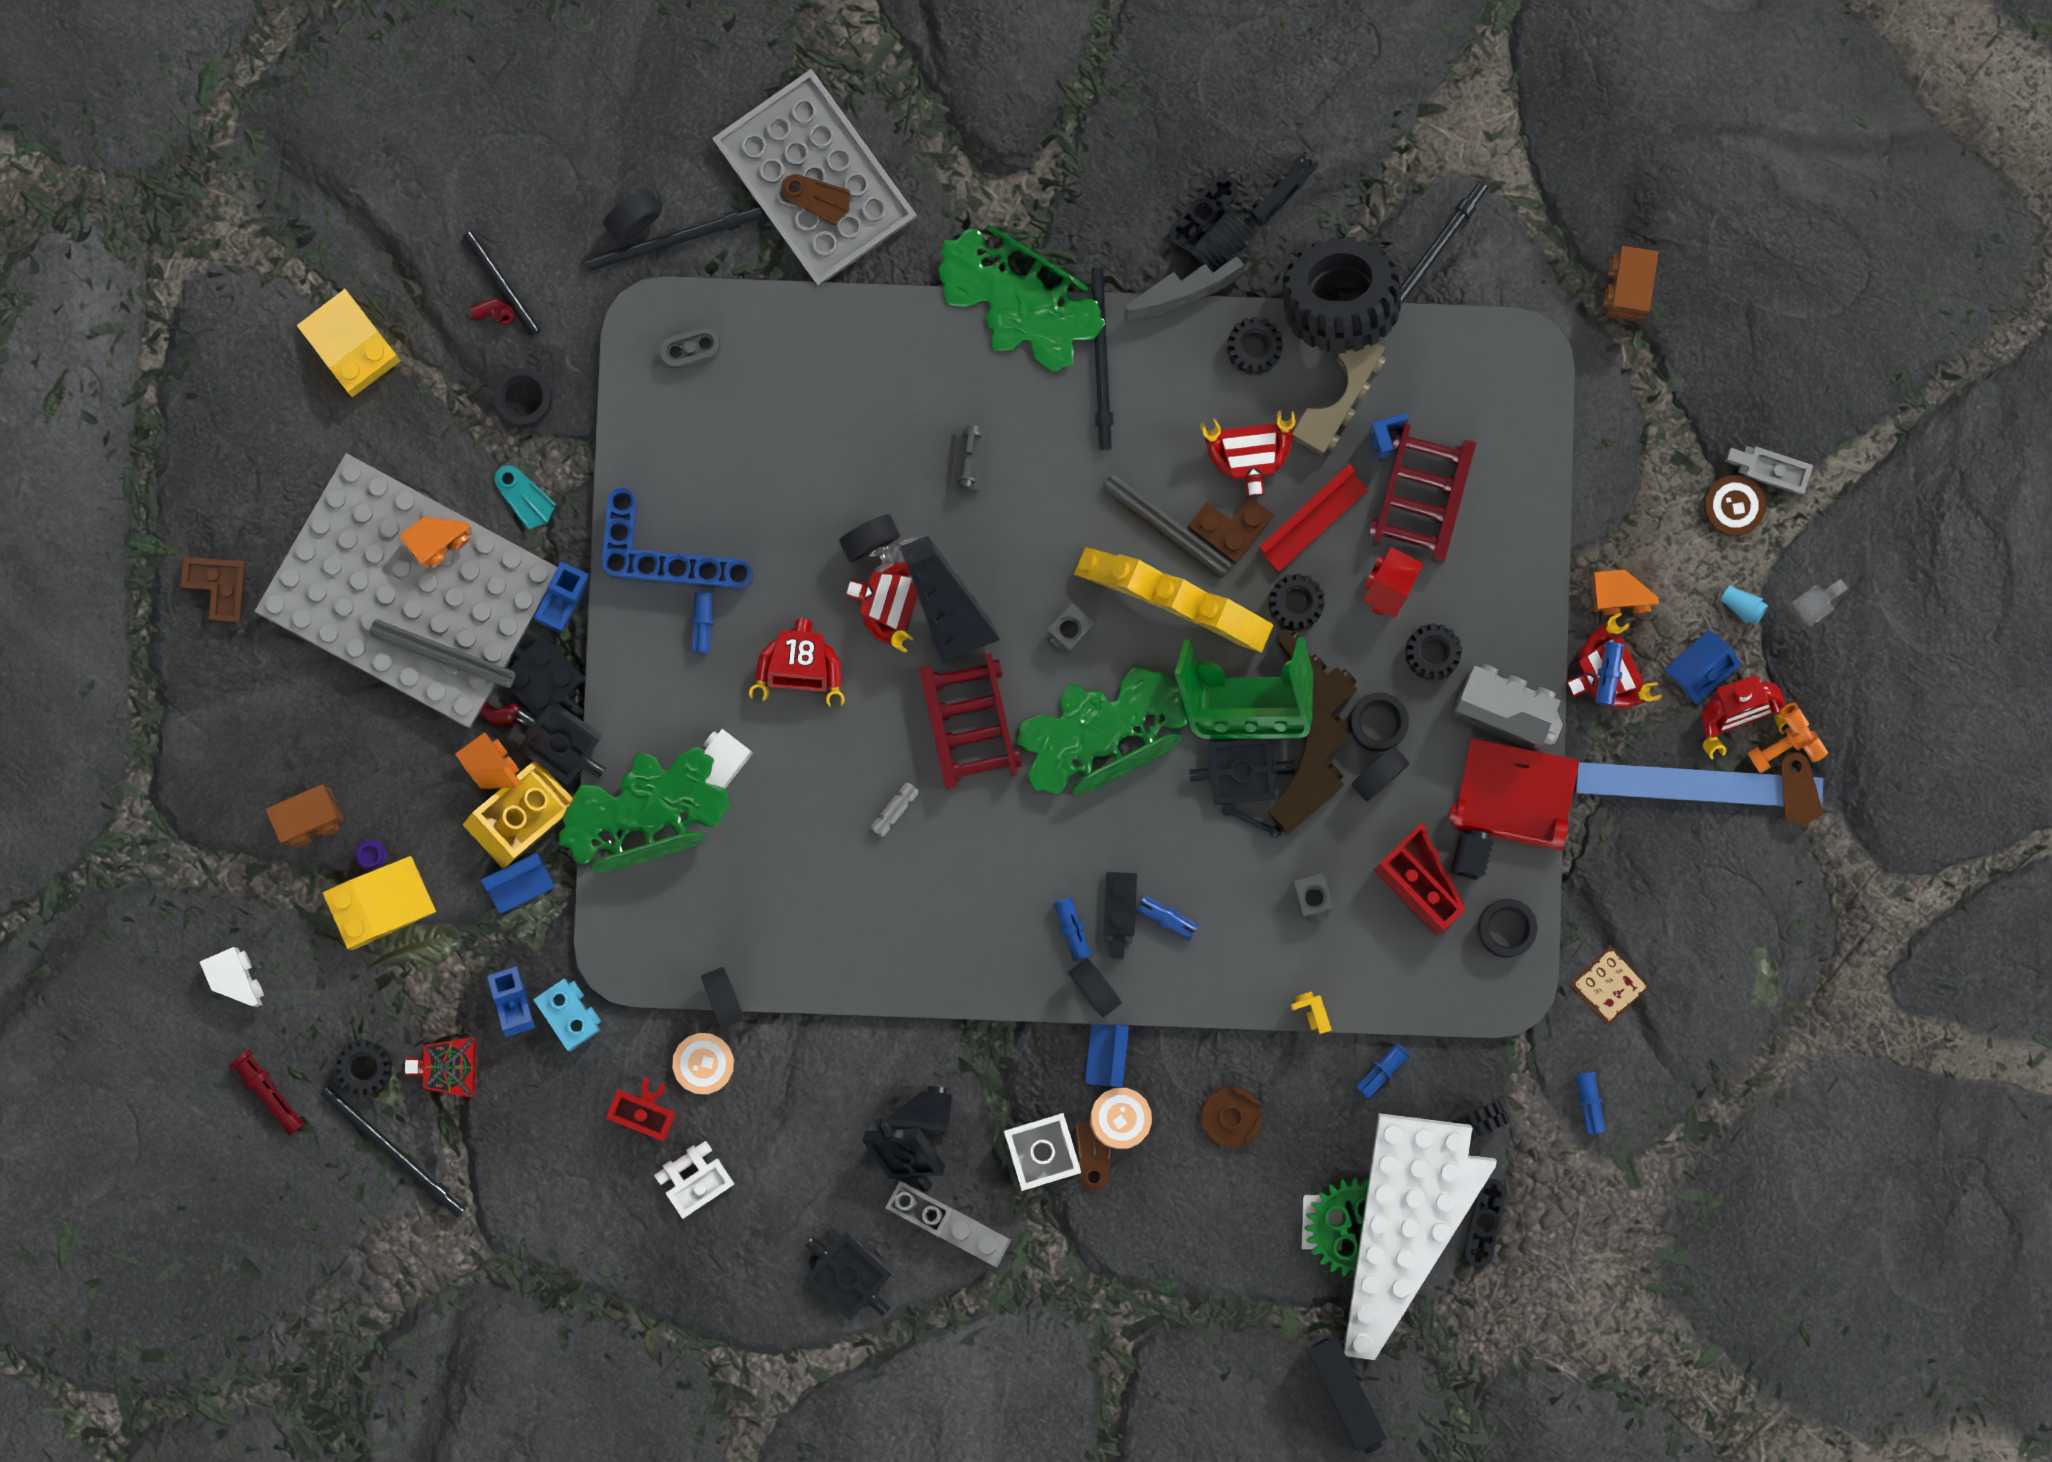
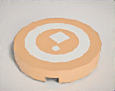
(703, 1063)
(1120, 1118)

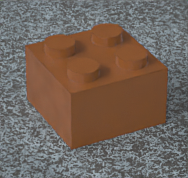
(1631, 283)
(306, 816)

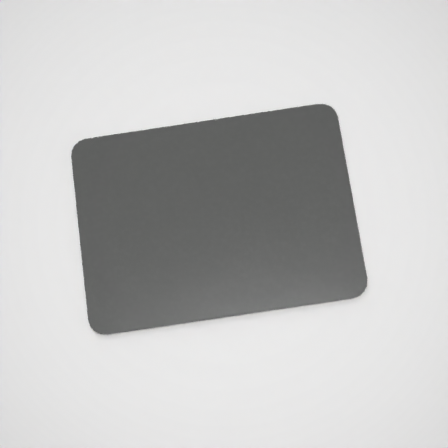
(850, 411)

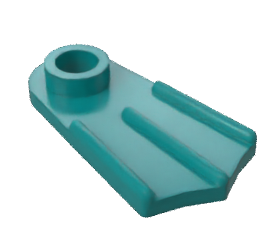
(525, 498)

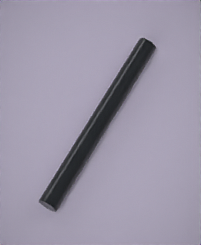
(501, 283)

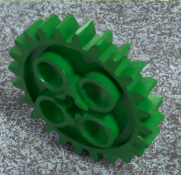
(1328, 1235)

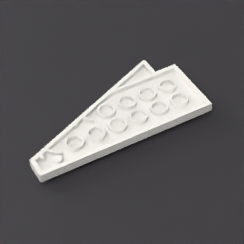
(1413, 1206)

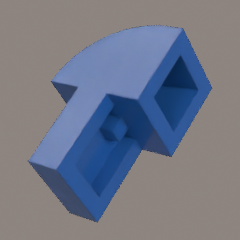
(561, 597)
(511, 1001)

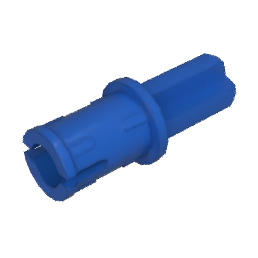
(702, 622)
(1383, 1070)
(1590, 1103)

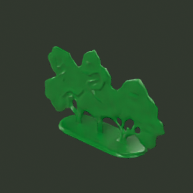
(1018, 303)
(1096, 726)
(646, 805)

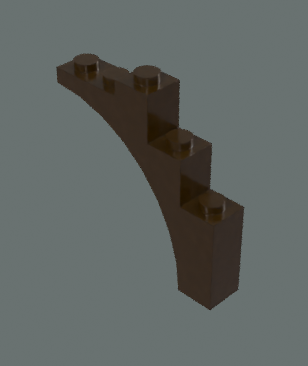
(1314, 779)

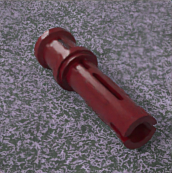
(257, 1081)

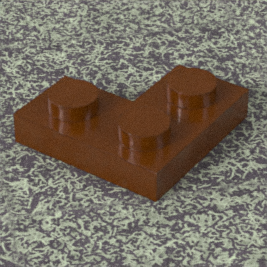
(1234, 535)
(223, 579)

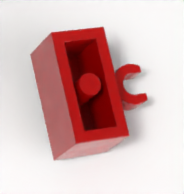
(1391, 582)
(643, 1113)

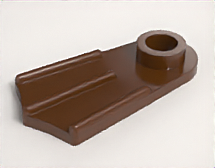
(818, 197)
(1799, 791)
(1091, 1156)

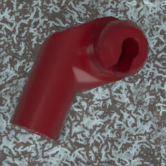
(494, 308)
(500, 716)

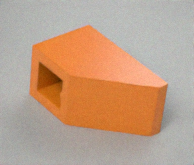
(433, 538)
(1620, 591)
(487, 765)

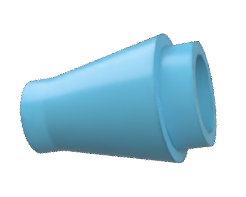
(1745, 605)

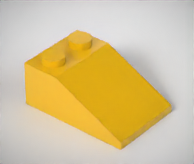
(348, 343)
(520, 815)
(379, 903)

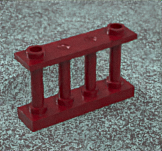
(1451, 485)
(940, 712)

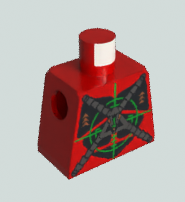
(447, 1067)

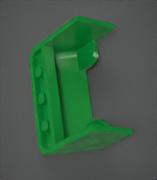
(1246, 706)

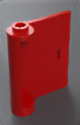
(1513, 800)

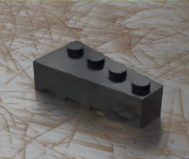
(949, 608)

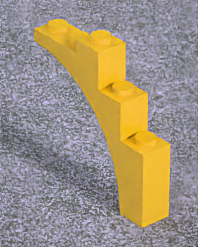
(1175, 596)

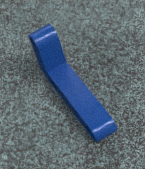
(662, 560)

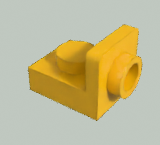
(1317, 1016)

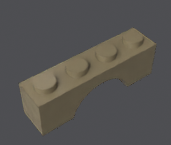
(1319, 426)

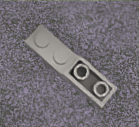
(948, 1224)

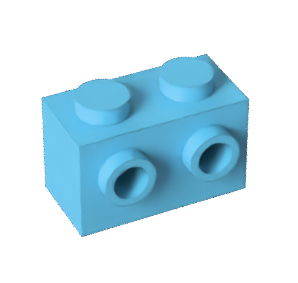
(567, 1014)

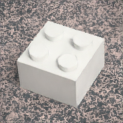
(1042, 1151)

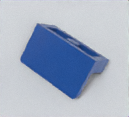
(1380, 437)
(1703, 666)
(518, 883)
(1107, 1055)

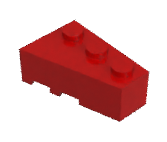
(1421, 881)

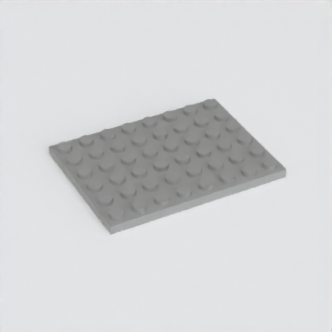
(357, 570)

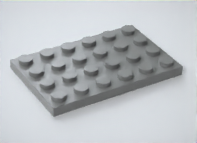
(810, 136)

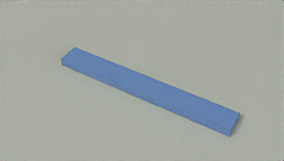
(1682, 784)

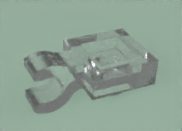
(890, 554)
(1816, 604)

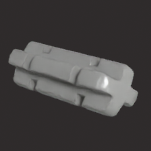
(894, 809)

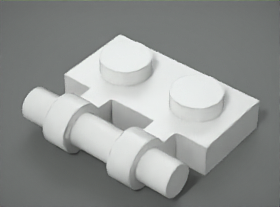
(700, 1187)

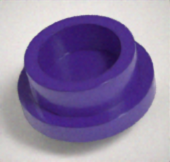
(370, 855)

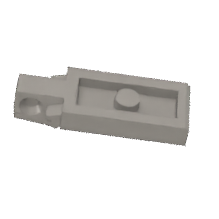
(1771, 468)

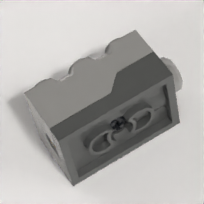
(1508, 708)

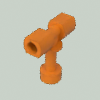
(1797, 736)

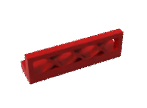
(1313, 519)

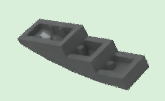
(1176, 294)

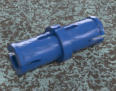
(1609, 673)
(1167, 917)
(1072, 929)

